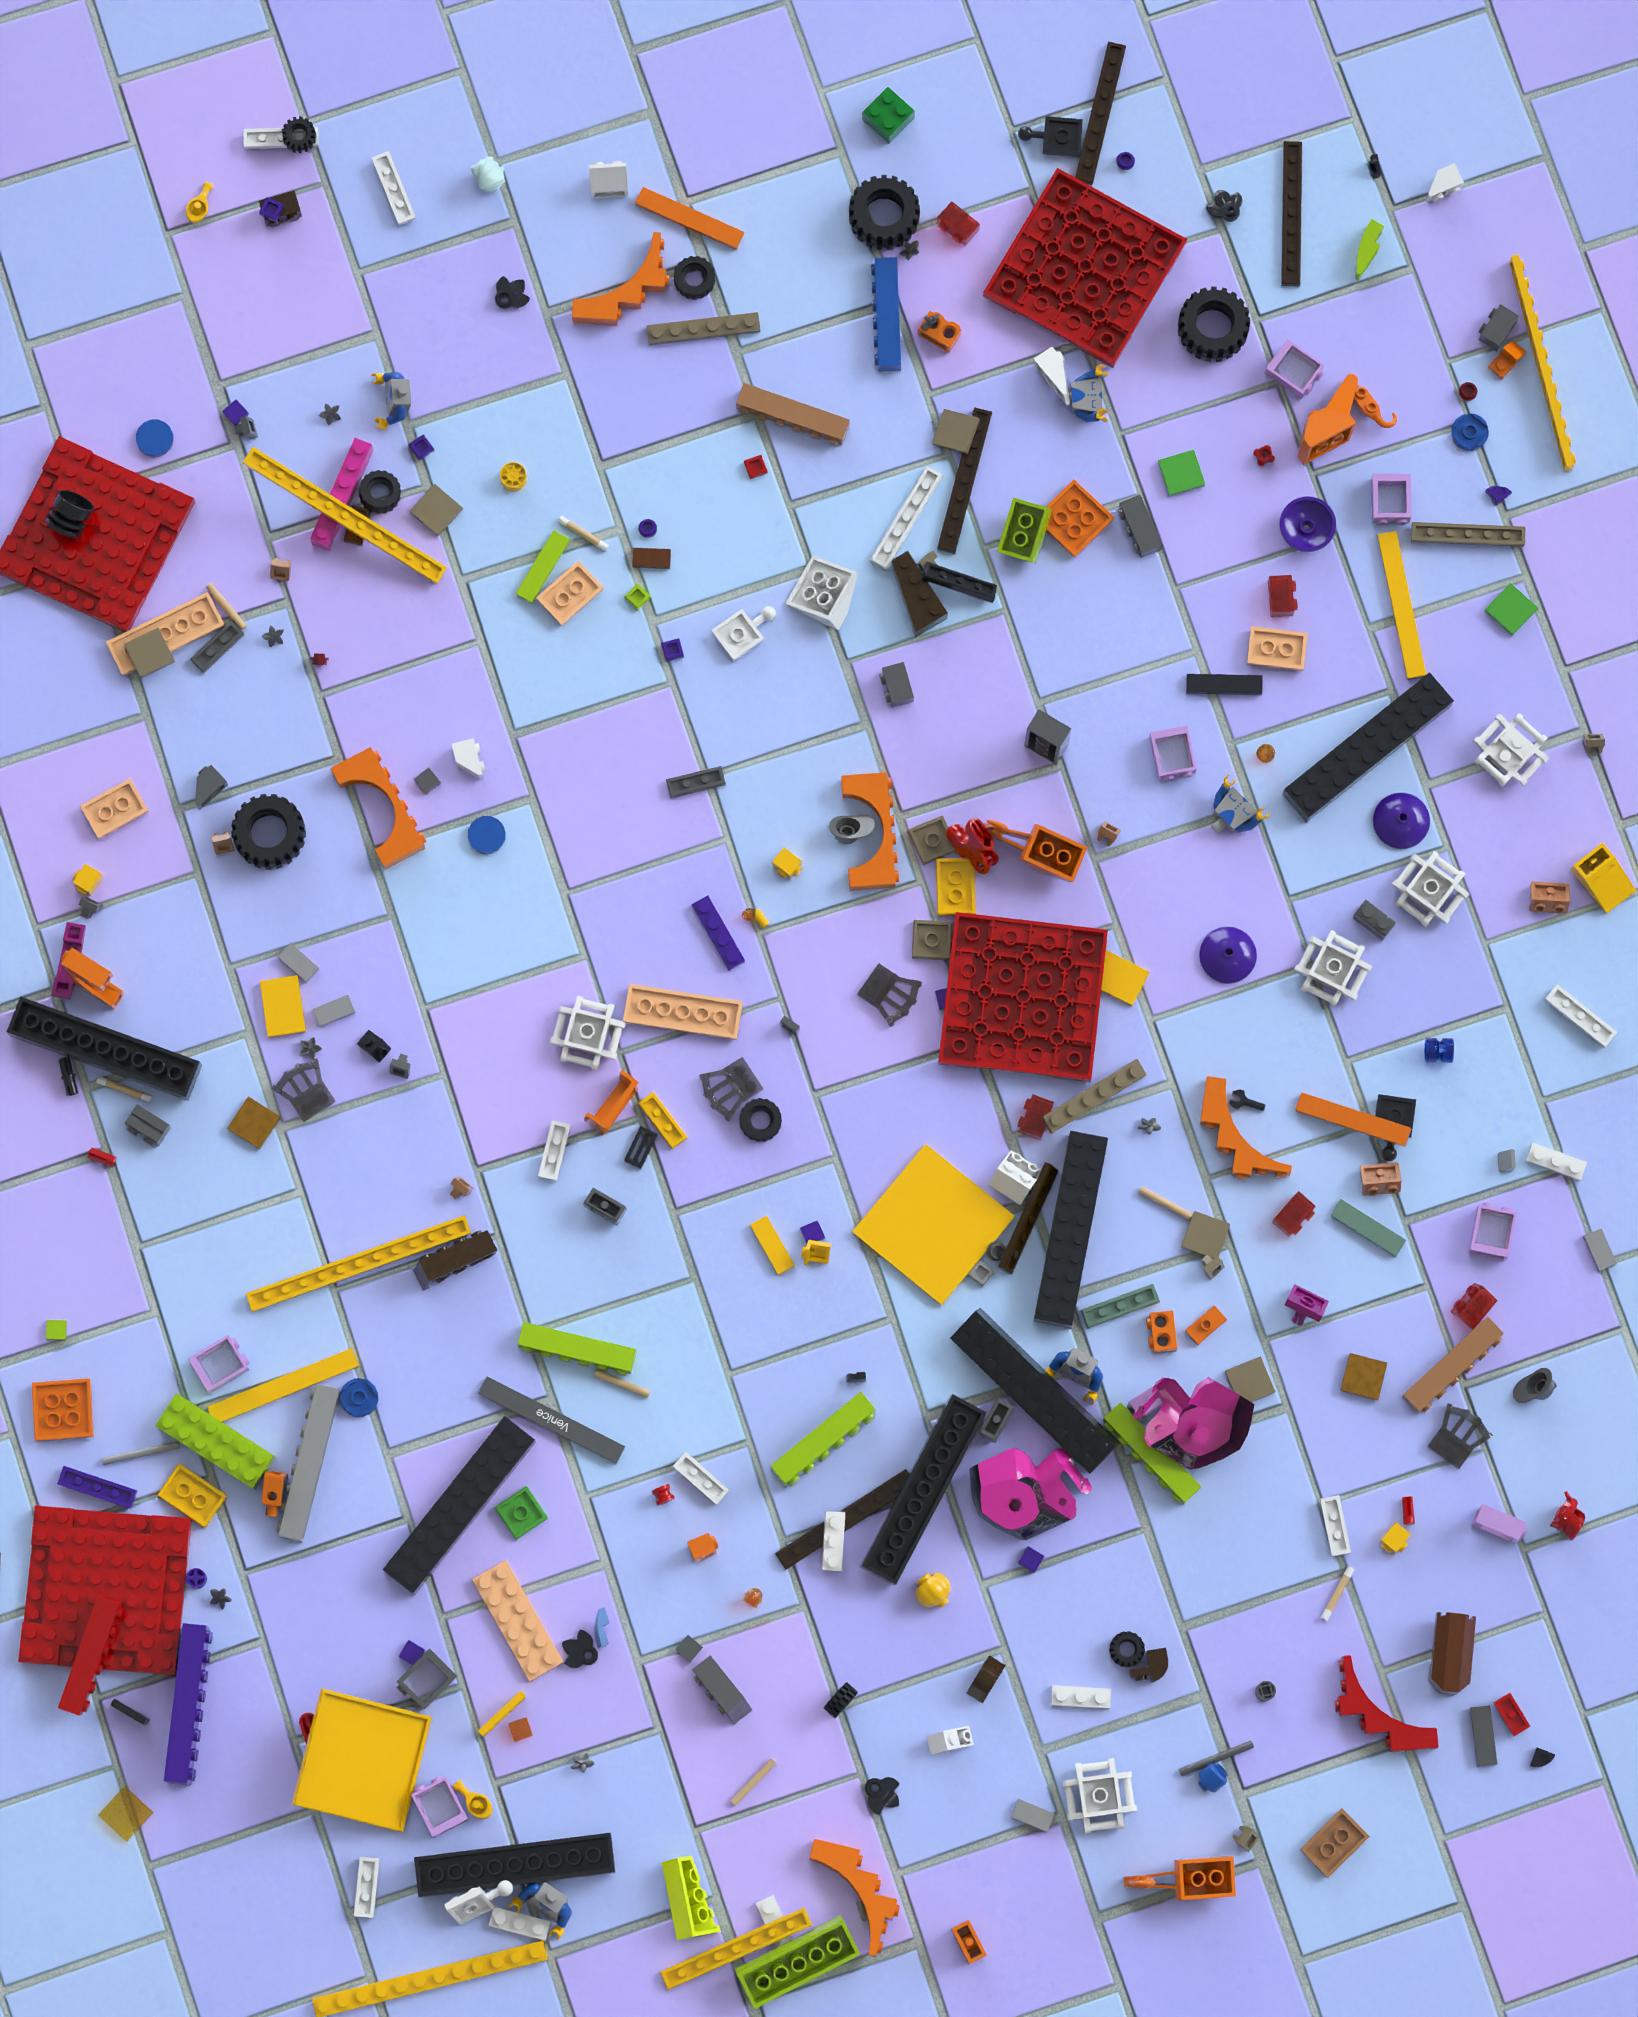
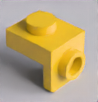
(816, 1252)

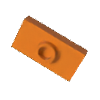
(1206, 1325)

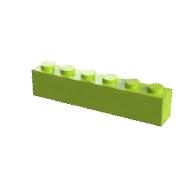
(576, 1348)
(1170, 1473)

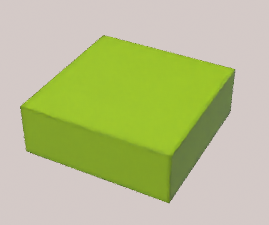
(637, 597)
(56, 1329)

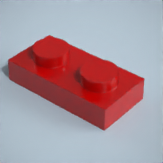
(1511, 1714)

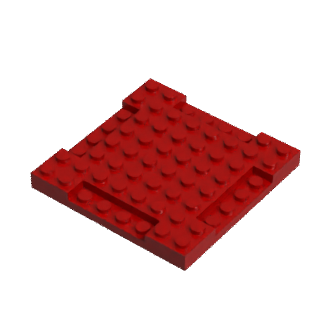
(1085, 267)
(120, 549)
(1023, 996)
(114, 1556)

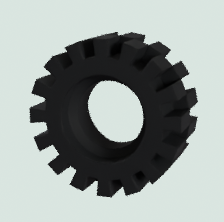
(295, 124)
(1127, 1637)
(840, 1700)

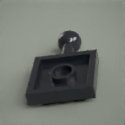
(1060, 136)
(1396, 1110)

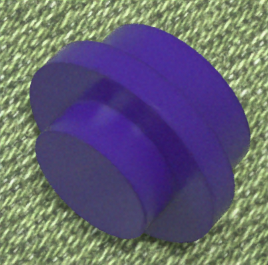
(1125, 161)
(647, 528)

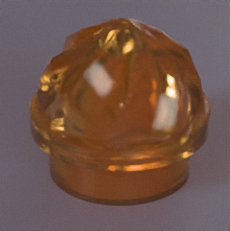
(1265, 753)
(753, 1597)

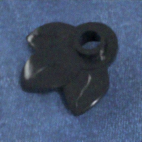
(1223, 203)
(512, 291)
(577, 1648)
(884, 1796)

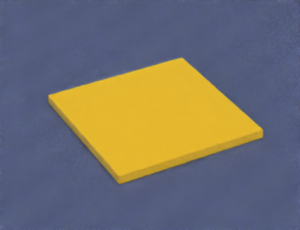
(933, 1224)
(361, 1760)

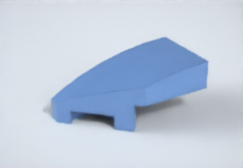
(600, 1635)

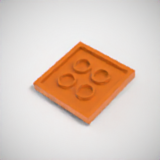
(1076, 518)
(62, 1409)

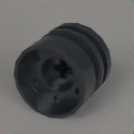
(69, 513)

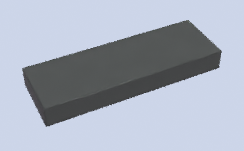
(217, 646)
(695, 782)
(1483, 1736)

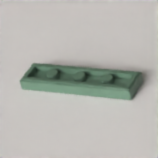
(1368, 1227)
(1120, 1306)

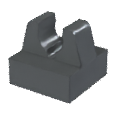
(246, 428)
(89, 906)
(400, 1067)

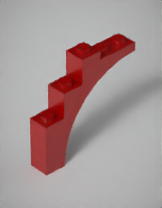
(1356, 1702)

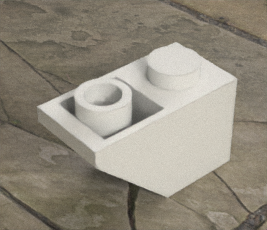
(1445, 182)
(466, 757)
(950, 1740)

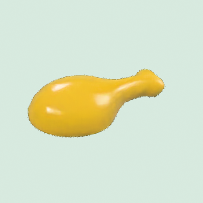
(198, 206)
(476, 1803)

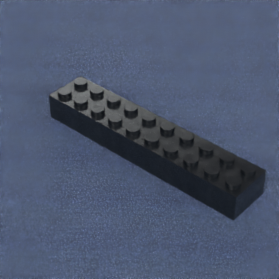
(1368, 747)
(104, 1048)
(1070, 1229)
(1034, 1390)
(923, 1489)
(459, 1505)
(515, 1863)

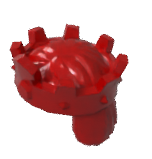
(1569, 1518)

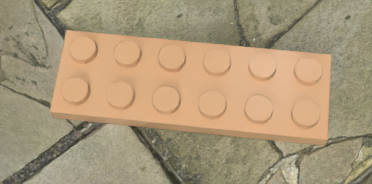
(178, 627)
(683, 1011)
(517, 1620)

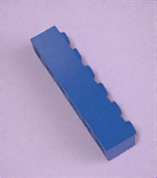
(887, 314)

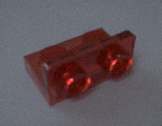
(1474, 1305)

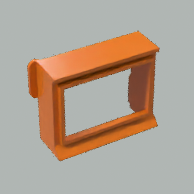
(614, 1103)

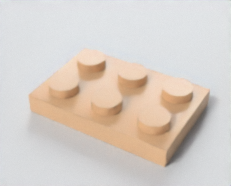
(570, 593)
(1277, 648)
(114, 808)

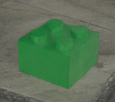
(888, 115)

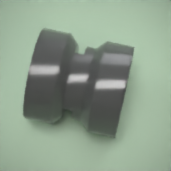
(1263, 1693)

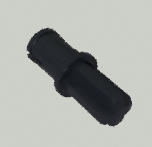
(68, 1076)

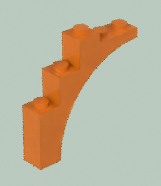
(608, 307)
(1246, 1158)
(877, 1907)

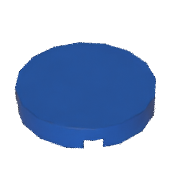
(1469, 432)
(154, 437)
(486, 834)
(359, 1397)

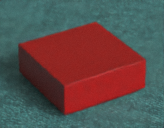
(755, 466)

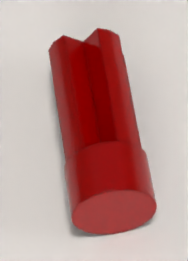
(102, 1157)
(1408, 1511)

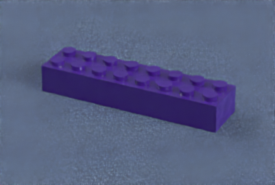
(187, 1704)

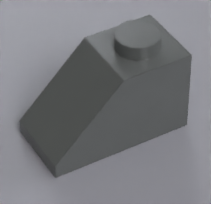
(208, 785)

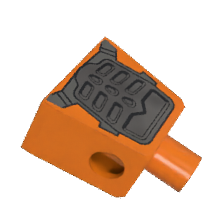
(276, 1483)

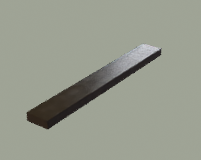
(1100, 112)
(1291, 213)
(963, 485)
(853, 1515)

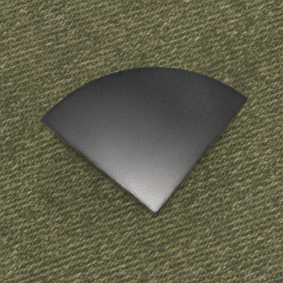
(1375, 165)
(858, 1377)
(1541, 1758)

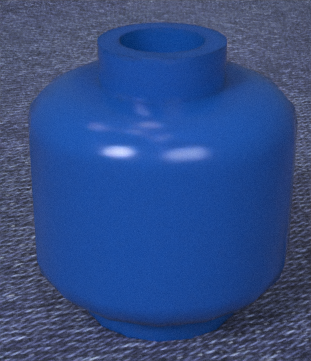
(1212, 1777)

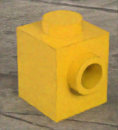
(787, 864)
(87, 880)
(1395, 1539)

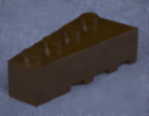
(917, 595)
(454, 1259)

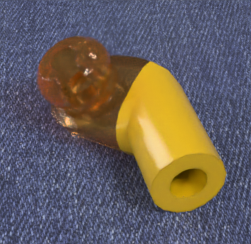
(755, 915)

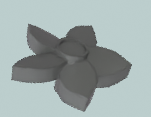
(911, 249)
(929, 322)
(330, 413)
(273, 636)
(310, 1048)
(1150, 1125)
(219, 1597)
(582, 1762)

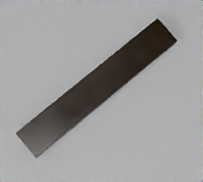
(1028, 1218)

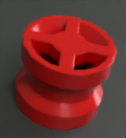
(663, 1494)

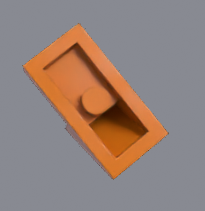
(1507, 359)

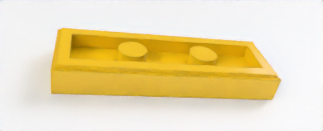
(662, 1120)
(772, 1245)
(502, 1713)

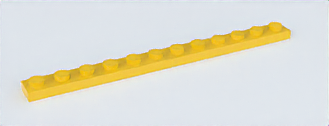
(1544, 370)
(344, 515)
(358, 1263)
(429, 1979)

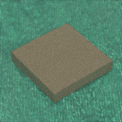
(955, 431)
(436, 510)
(149, 652)
(931, 840)
(931, 940)
(1205, 1235)
(1250, 1380)

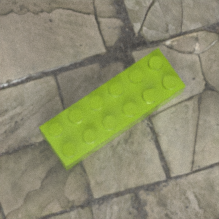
(823, 1439)
(215, 1441)
(797, 1961)

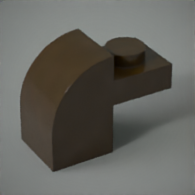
(1157, 1666)
(985, 1679)

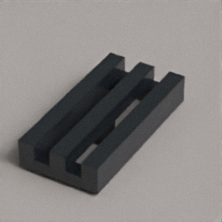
(634, 1162)
(129, 1712)

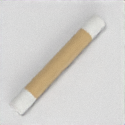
(583, 533)
(124, 1089)
(1337, 1593)

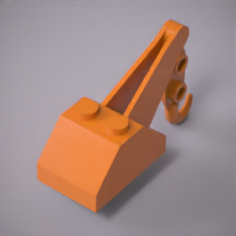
(1334, 424)
(1044, 849)
(1194, 1878)

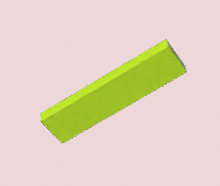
(543, 567)

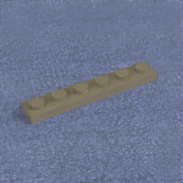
(703, 328)
(1468, 534)
(1094, 1096)

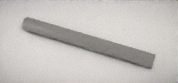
(140, 1453)

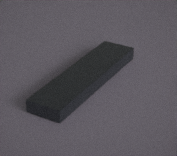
(959, 582)
(1224, 684)

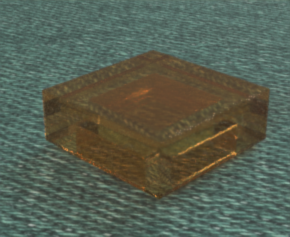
(520, 1729)

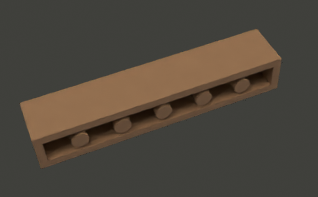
(792, 414)
(1452, 1365)

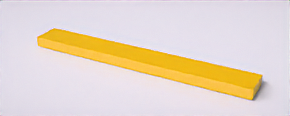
(1401, 605)
(284, 1386)
(736, 1948)

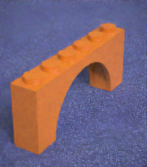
(873, 791)
(404, 838)
(91, 977)

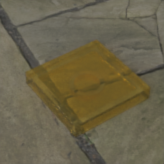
(125, 1813)

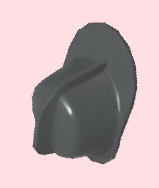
(850, 828)
(1535, 1386)

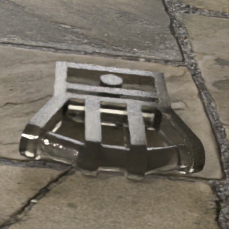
(878, 987)
(742, 1081)
(311, 1100)
(1452, 1447)

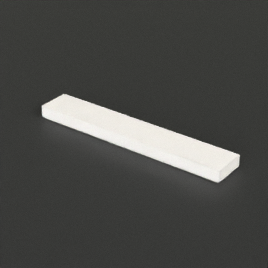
(906, 518)

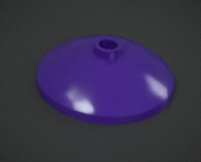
(1309, 512)
(1401, 833)
(1226, 967)

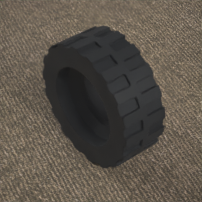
(701, 290)
(373, 504)
(760, 1105)

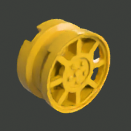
(513, 477)

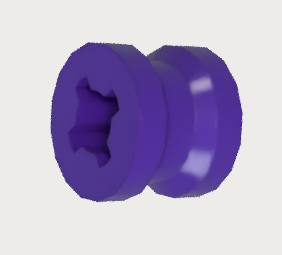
(194, 1576)

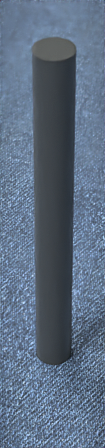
(1216, 1758)

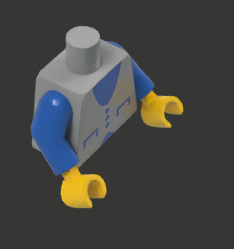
(1087, 396)
(397, 398)
(1234, 810)
(1080, 1369)
(548, 1902)

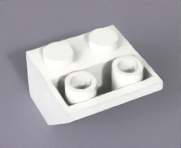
(608, 180)
(1015, 1177)

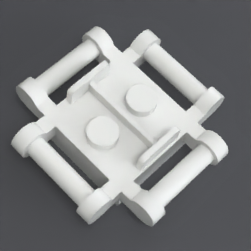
(1510, 750)
(1430, 888)
(1333, 968)
(587, 1032)
(1099, 1795)

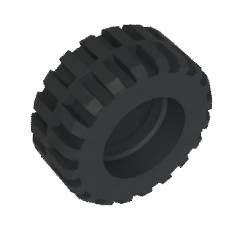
(884, 189)
(1213, 347)
(268, 806)

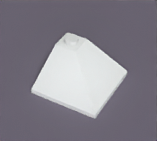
(824, 592)

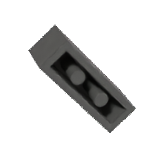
(1139, 526)

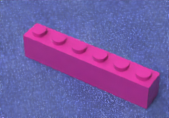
(343, 490)

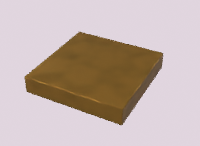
(254, 1122)
(1363, 1376)

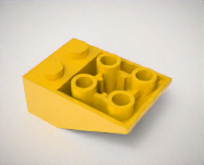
(1603, 878)

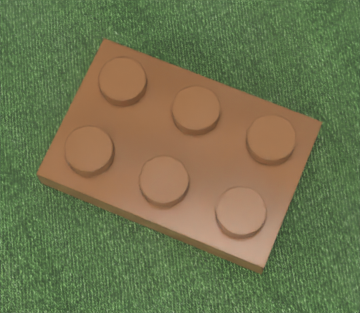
(1334, 1843)

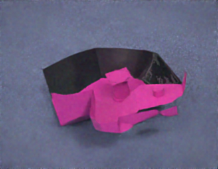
(1197, 1427)
(1025, 1497)

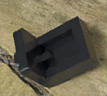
(374, 1046)

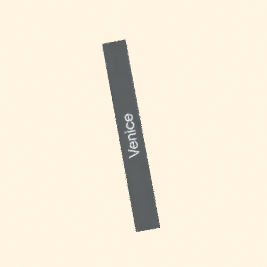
(551, 1420)

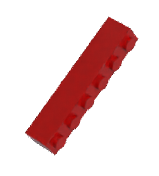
(90, 1654)

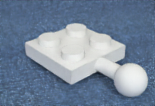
(740, 634)
(476, 1902)

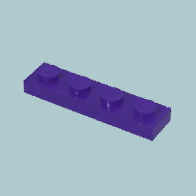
(718, 933)
(97, 1487)

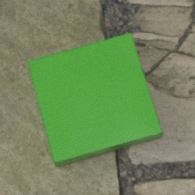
(1181, 472)
(1511, 609)
(521, 1512)

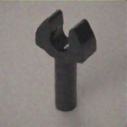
(1245, 1101)

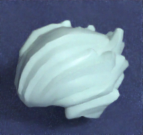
(488, 174)

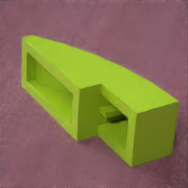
(1368, 247)

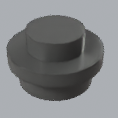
(995, 1250)

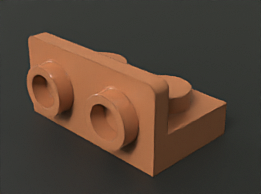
(1549, 897)
(1380, 1179)

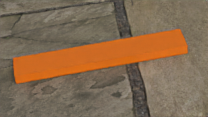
(689, 218)
(1353, 1119)

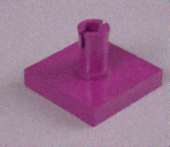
(1305, 1304)

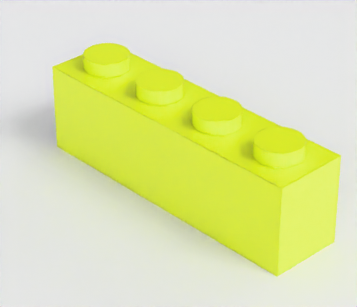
(687, 1899)

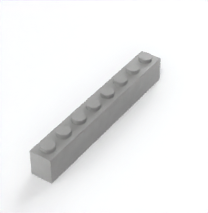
(309, 1463)

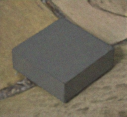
(427, 781)
(789, 1025)
(689, 1648)

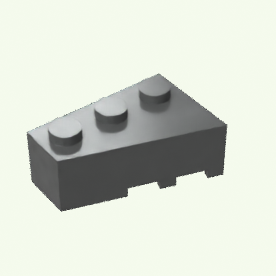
(721, 1690)

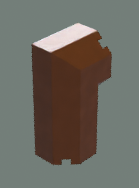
(1452, 1652)

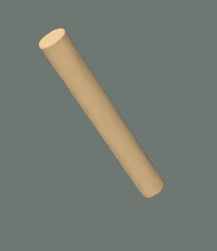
(225, 605)
(1165, 1203)
(622, 1383)
(753, 1781)

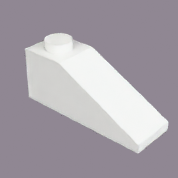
(1052, 368)

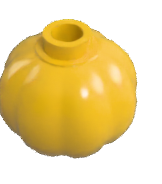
(933, 1590)

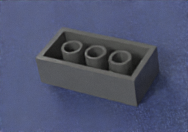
(1047, 737)

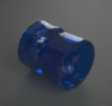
(1431, 1050)

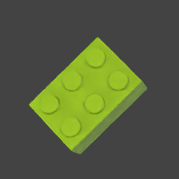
(1024, 530)

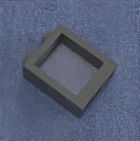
(424, 1680)

